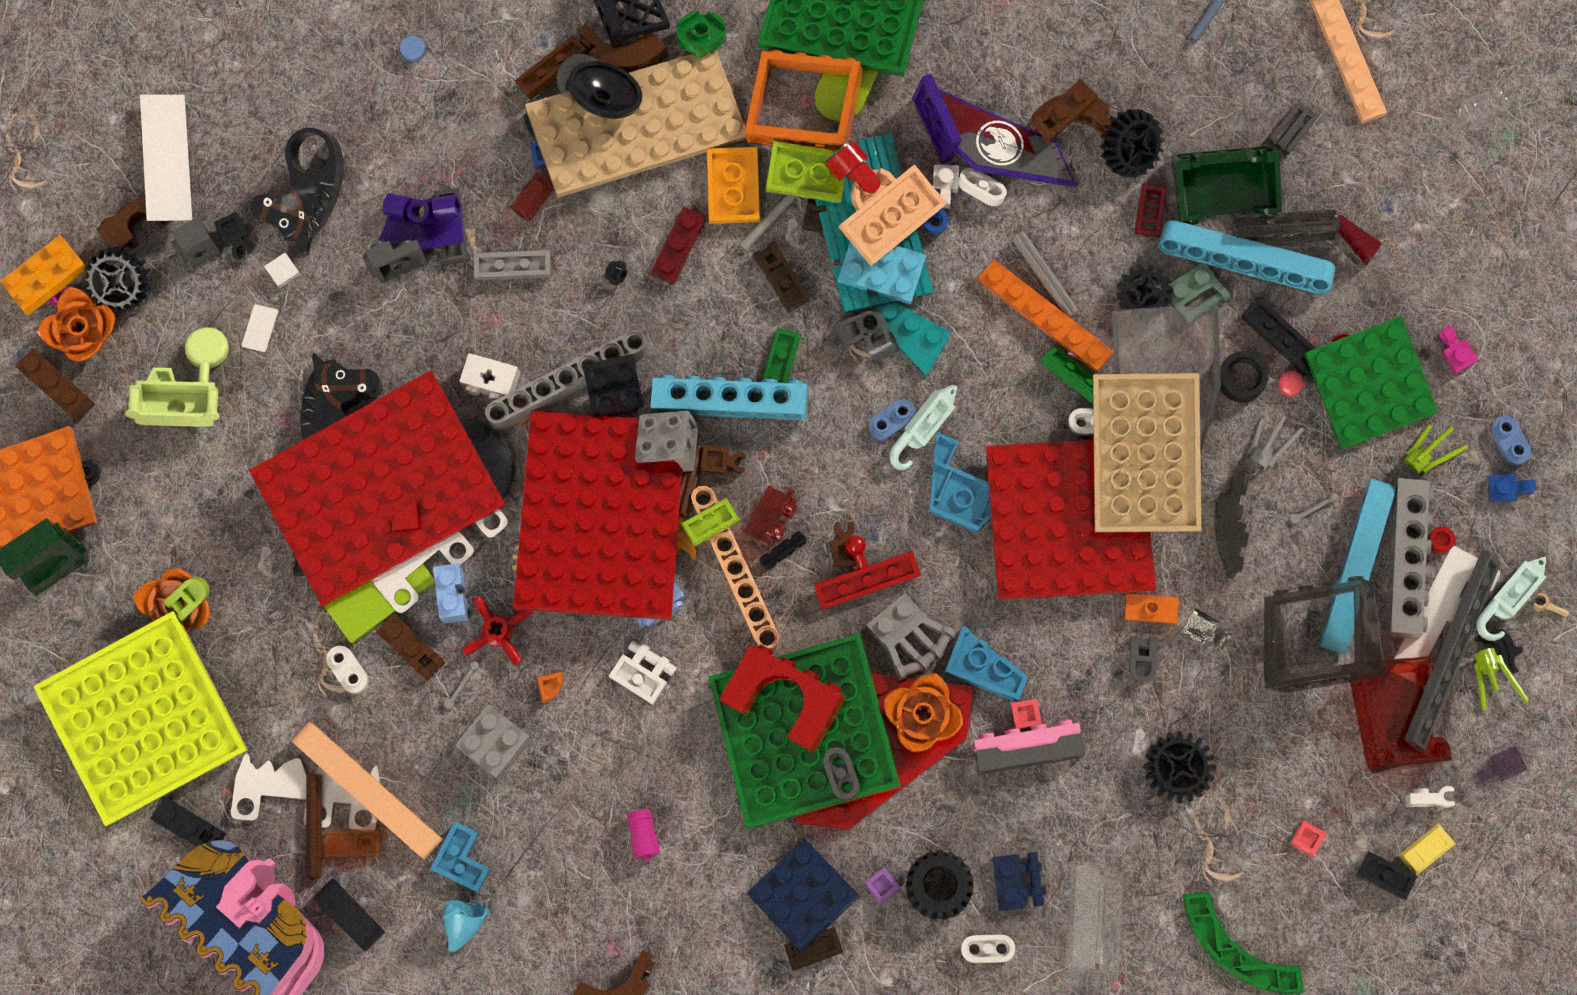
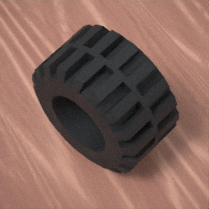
(939, 861)

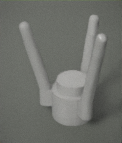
(1261, 455)

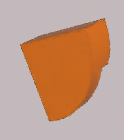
(550, 686)

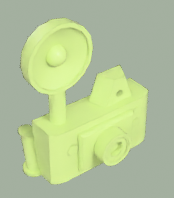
(174, 403)

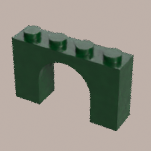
(42, 555)

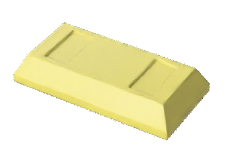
(1426, 849)

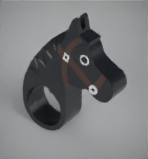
(312, 197)
(332, 391)

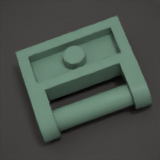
(1195, 284)

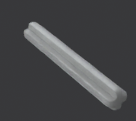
(1044, 274)

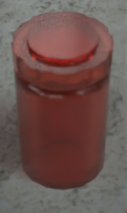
(532, 197)

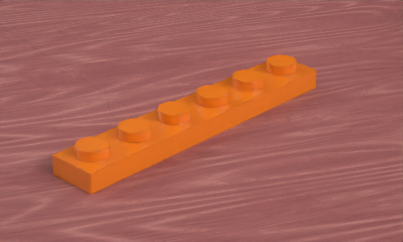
(1045, 316)

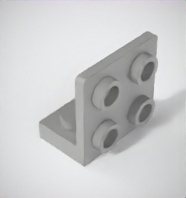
(667, 438)

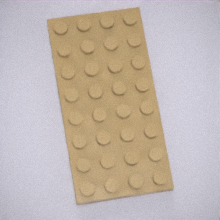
(681, 115)

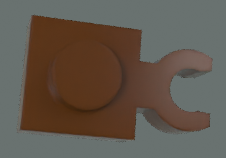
(716, 460)
(840, 556)

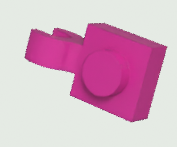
(1458, 354)

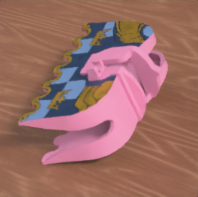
(241, 919)

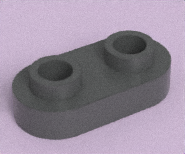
(840, 775)

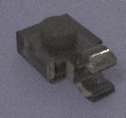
(1203, 628)

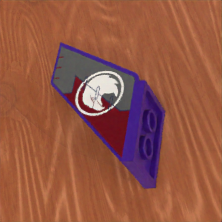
(986, 139)

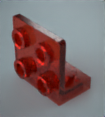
(771, 514)

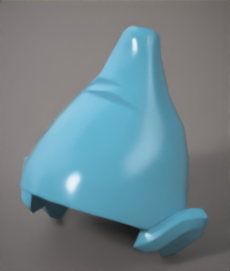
(462, 922)

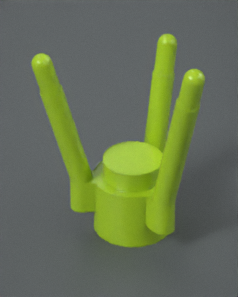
(1419, 459)
(1488, 663)

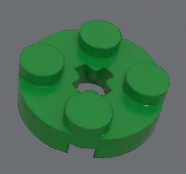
(704, 43)

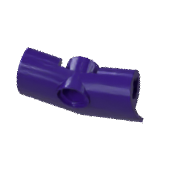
(437, 228)

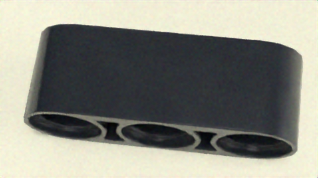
(349, 915)

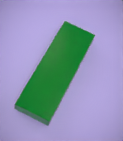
(781, 358)

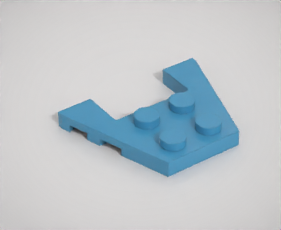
(957, 494)

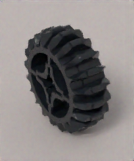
(1132, 143)
(99, 268)
(1169, 759)

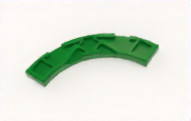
(1231, 956)

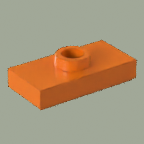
(1151, 609)

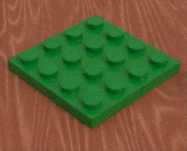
(1370, 382)

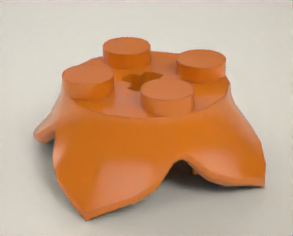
(73, 309)
(151, 597)
(927, 693)

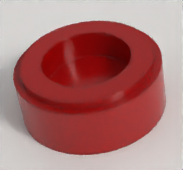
(1441, 540)

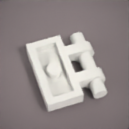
(637, 678)

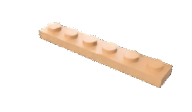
(1349, 59)

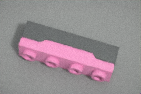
(1028, 748)

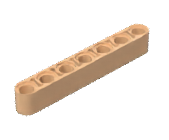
(739, 581)
(366, 790)

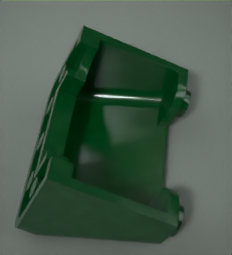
(1227, 182)

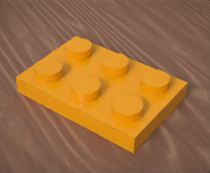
(733, 185)
(43, 275)

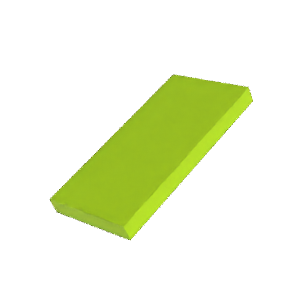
(368, 608)

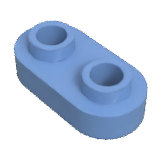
(892, 419)
(1509, 440)

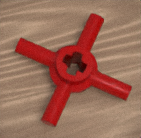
(487, 630)

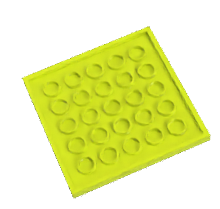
(140, 718)

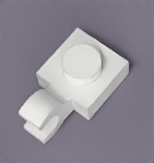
(946, 181)
(1422, 798)

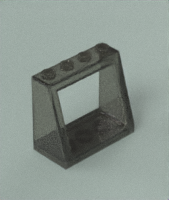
(1367, 639)

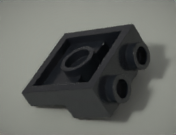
(613, 386)

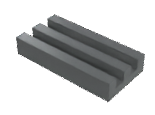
(1306, 111)

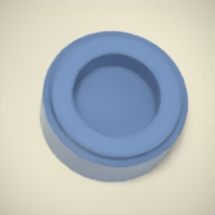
(413, 49)

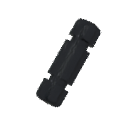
(783, 550)

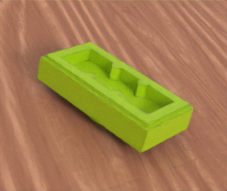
(710, 522)

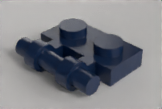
(1009, 881)

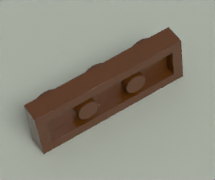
(545, 71)

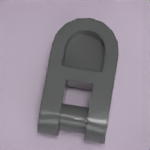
(1143, 667)

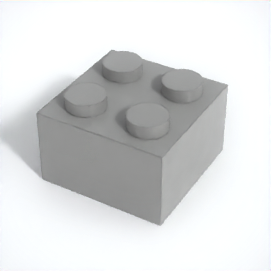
(493, 742)

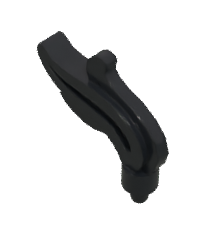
(1505, 648)

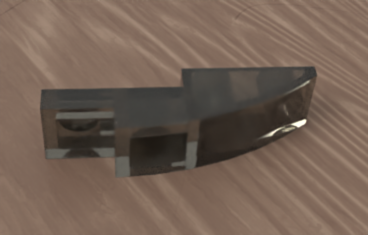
(1229, 533)

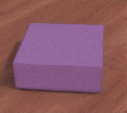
(882, 885)

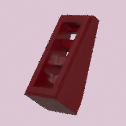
(1150, 189)
(1360, 241)

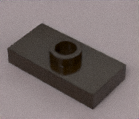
(822, 948)

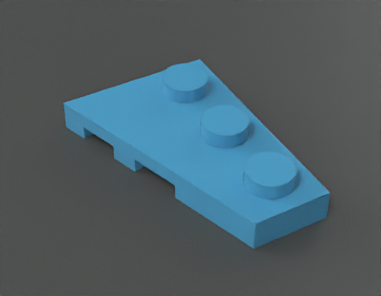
(982, 667)

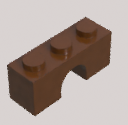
(120, 227)
(55, 385)

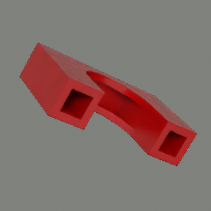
(761, 668)

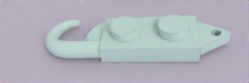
(924, 424)
(1512, 596)

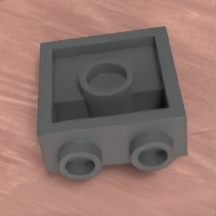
(390, 263)

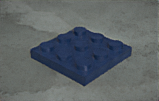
(803, 895)

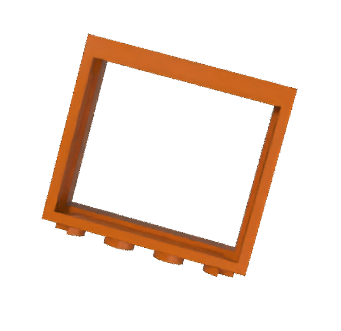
(767, 135)

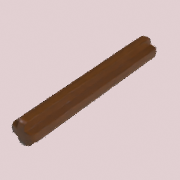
(313, 826)

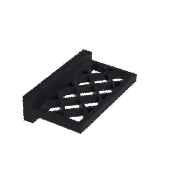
(614, 26)

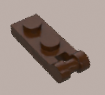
(1064, 111)
(410, 646)

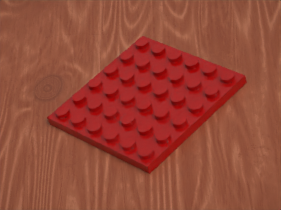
(1047, 526)

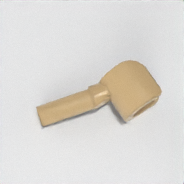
(1549, 606)

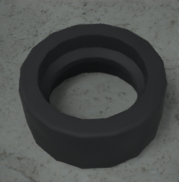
(1249, 358)

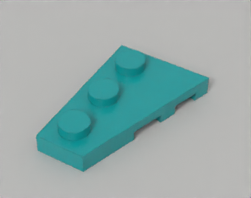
(915, 335)

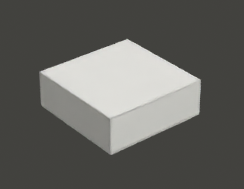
(282, 270)

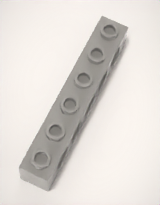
(1398, 623)

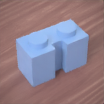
(448, 583)

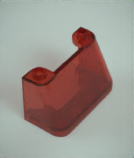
(1386, 711)

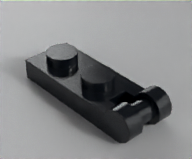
(185, 823)

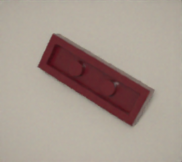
(678, 245)

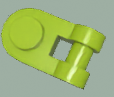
(194, 593)

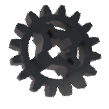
(1134, 288)

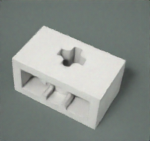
(481, 368)

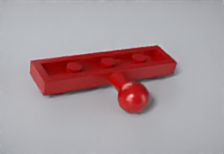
(867, 577)

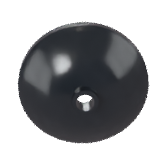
(604, 90)

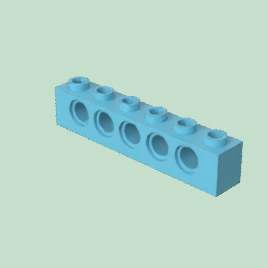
(715, 406)

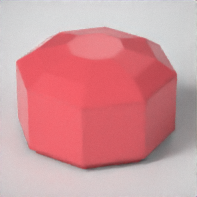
(1290, 383)

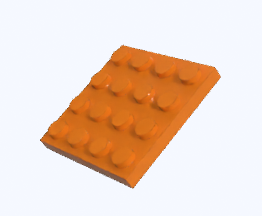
(42, 482)

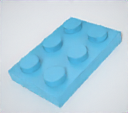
(891, 276)

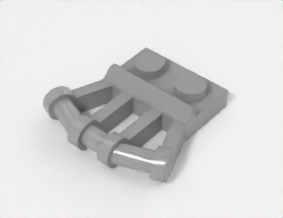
(896, 624)

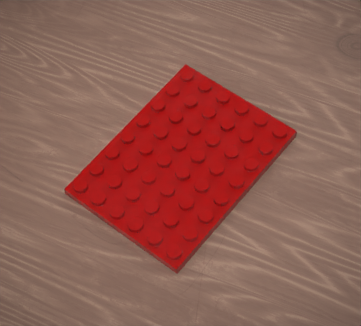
(350, 479)
(596, 521)

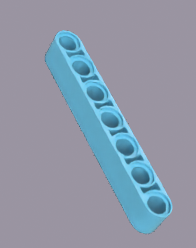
(1247, 257)
(1358, 562)

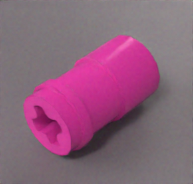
(643, 836)

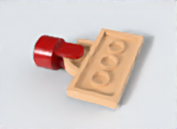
(884, 205)

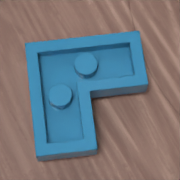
(453, 858)

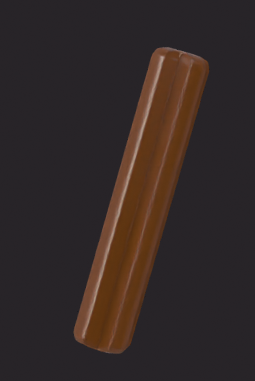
(688, 485)

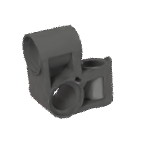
(879, 341)

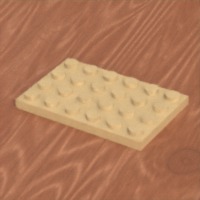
(1147, 452)

